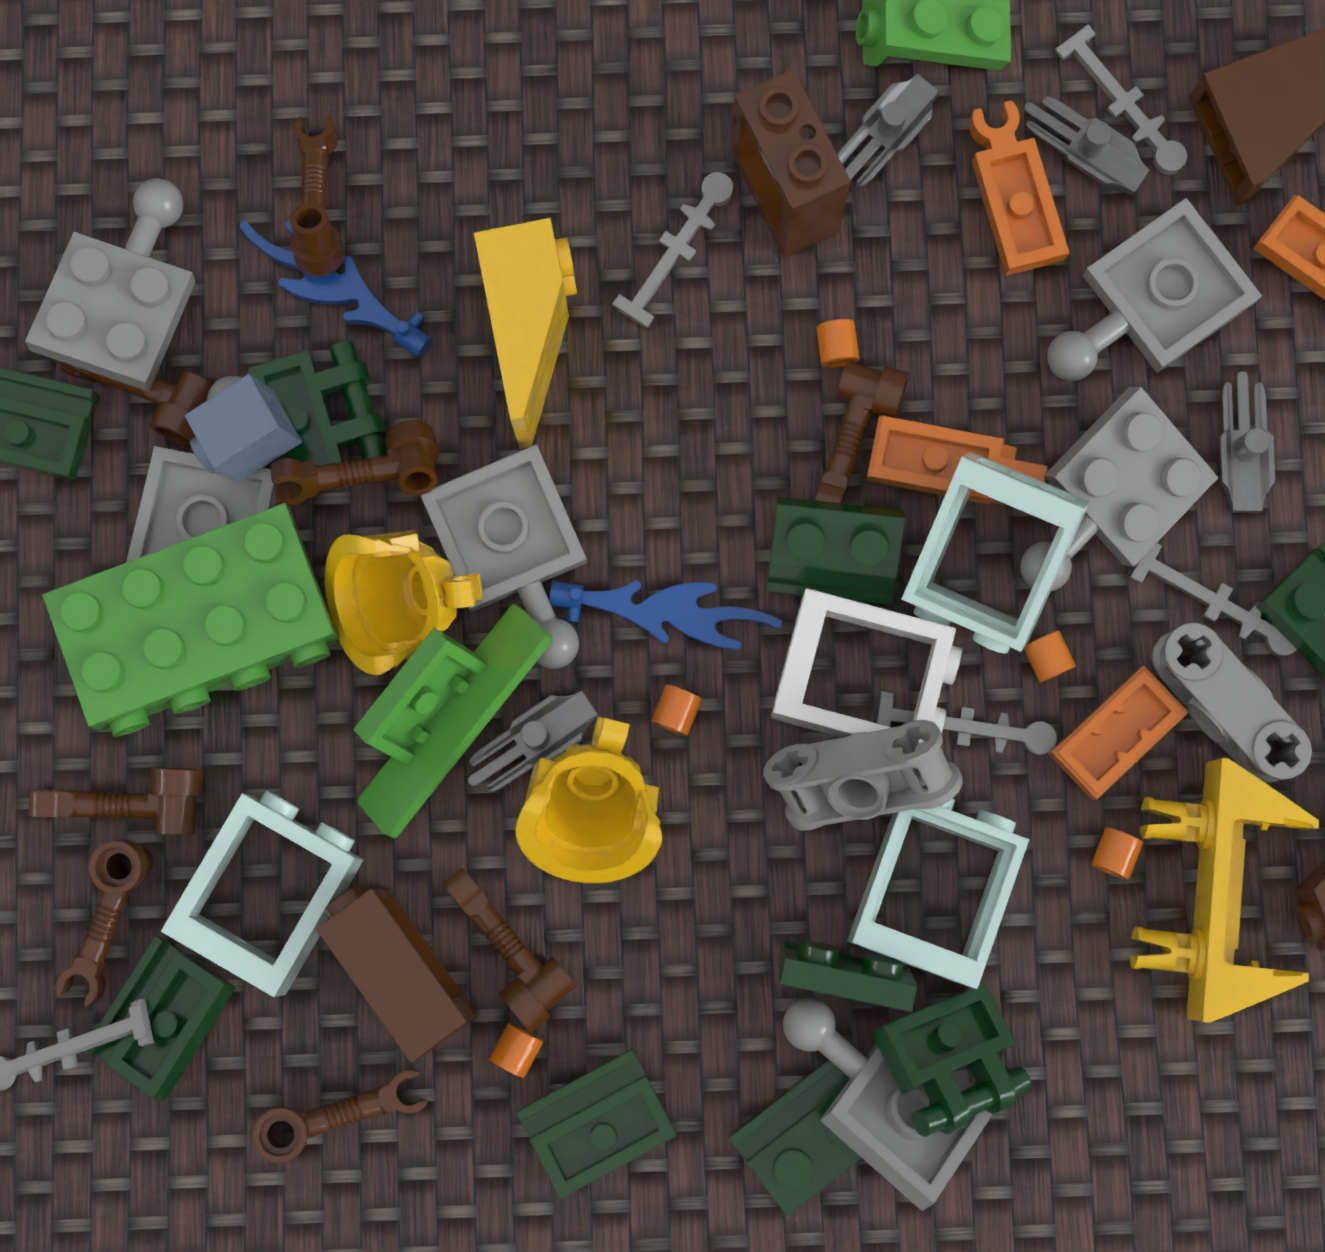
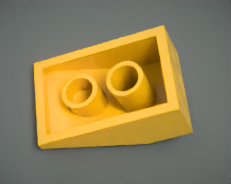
(526, 293)

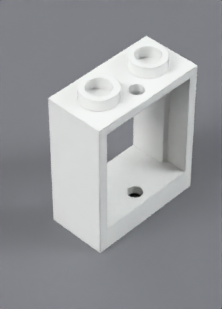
(814, 606)

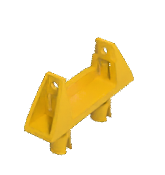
(1207, 953)

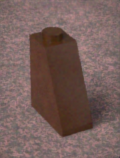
(1262, 111)

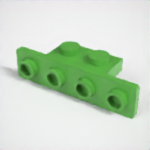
(438, 711)

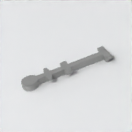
(1168, 155)
(716, 192)
(1216, 602)
(1037, 737)
(68, 1047)

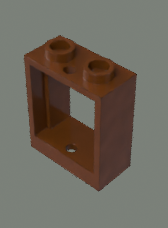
(791, 178)
(395, 970)

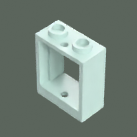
(1017, 490)
(986, 830)
(231, 951)

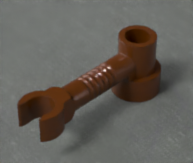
(314, 240)
(867, 393)
(173, 400)
(410, 460)
(169, 802)
(116, 884)
(537, 984)
(323, 1119)

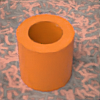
(837, 343)
(1049, 656)
(676, 710)
(1117, 853)
(516, 1050)

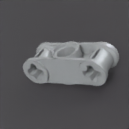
(1230, 703)
(863, 775)

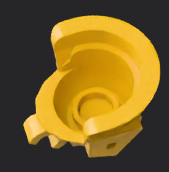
(390, 595)
(590, 811)

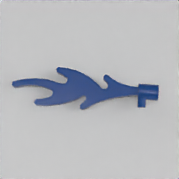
(342, 290)
(670, 605)

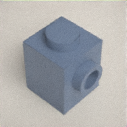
(241, 429)

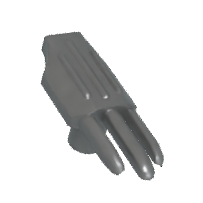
(890, 125)
(1093, 150)
(1245, 454)
(539, 732)

